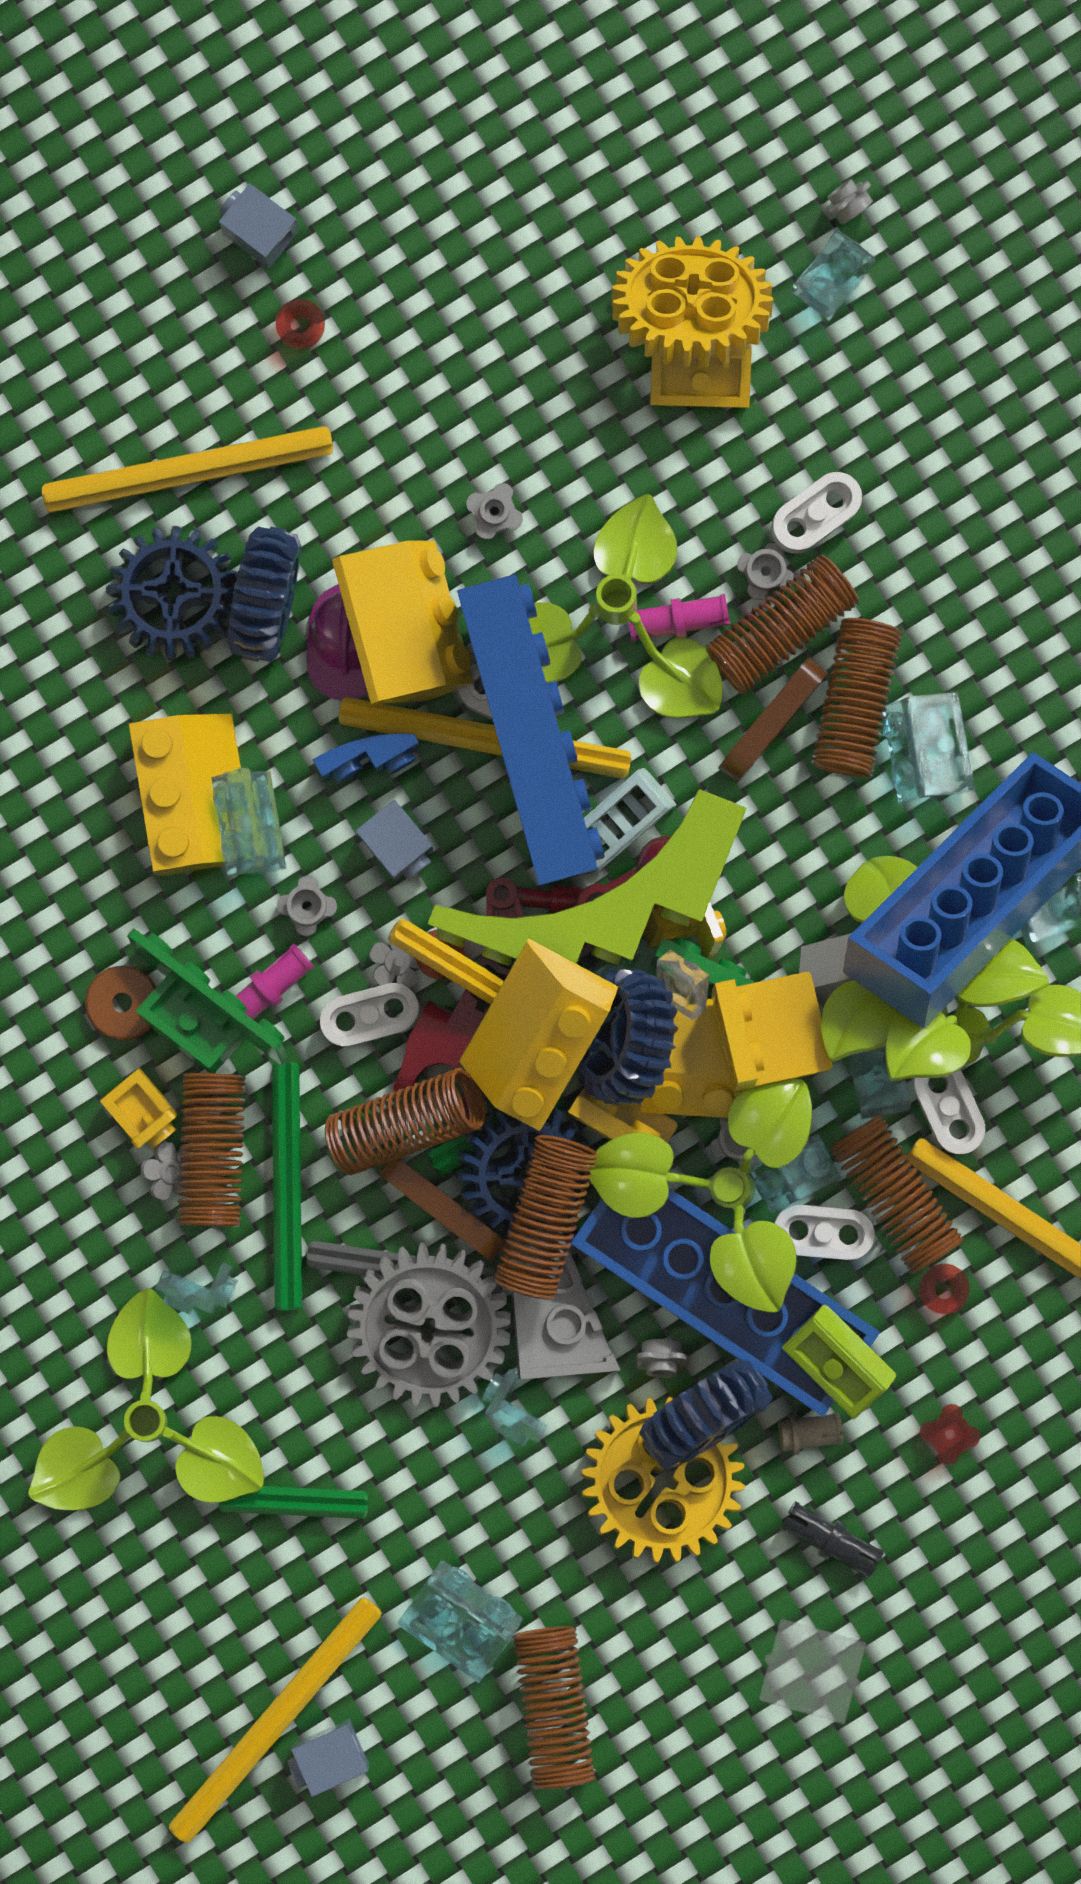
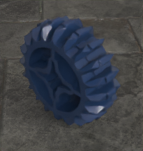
(149, 591)
(264, 594)
(632, 1042)
(503, 1167)
(705, 1414)

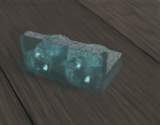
(927, 747)
(248, 822)
(461, 1620)

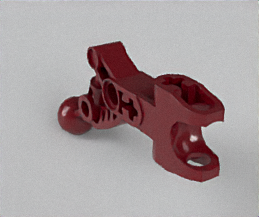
(443, 1034)

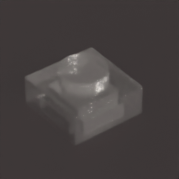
(686, 983)

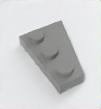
(559, 1333)

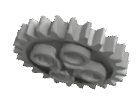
(436, 1281)

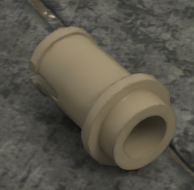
(810, 1432)

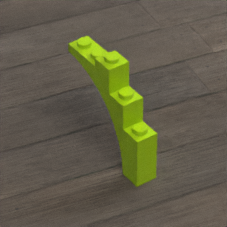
(677, 878)

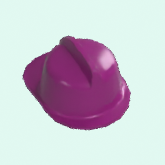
(332, 651)

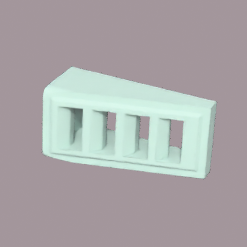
(656, 795)

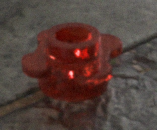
(964, 1436)

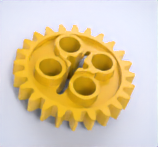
(692, 301)
(699, 1506)

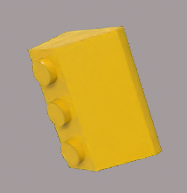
(403, 622)
(176, 789)
(536, 1033)
(698, 1072)

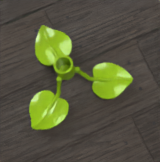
(639, 547)
(860, 1020)
(950, 1043)
(757, 1260)
(217, 1459)

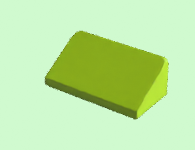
(839, 1361)

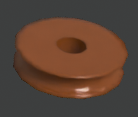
(101, 997)

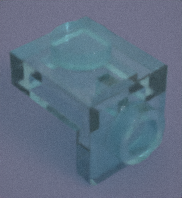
(833, 275)
(1058, 914)
(872, 1085)
(800, 1178)
(186, 1294)
(516, 1422)

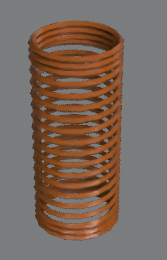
(786, 631)
(861, 709)
(444, 1104)
(565, 1157)
(206, 1210)
(932, 1248)
(540, 1642)

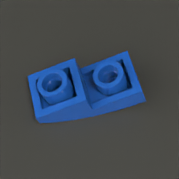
(384, 752)

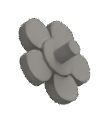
(396, 965)
(164, 1171)

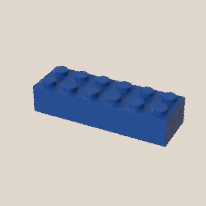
(528, 731)
(971, 893)
(670, 1264)

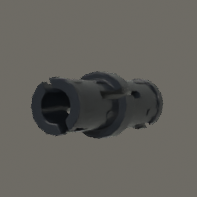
(832, 1539)

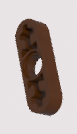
(773, 720)
(443, 1208)

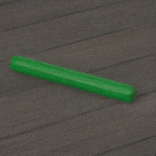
(287, 1186)

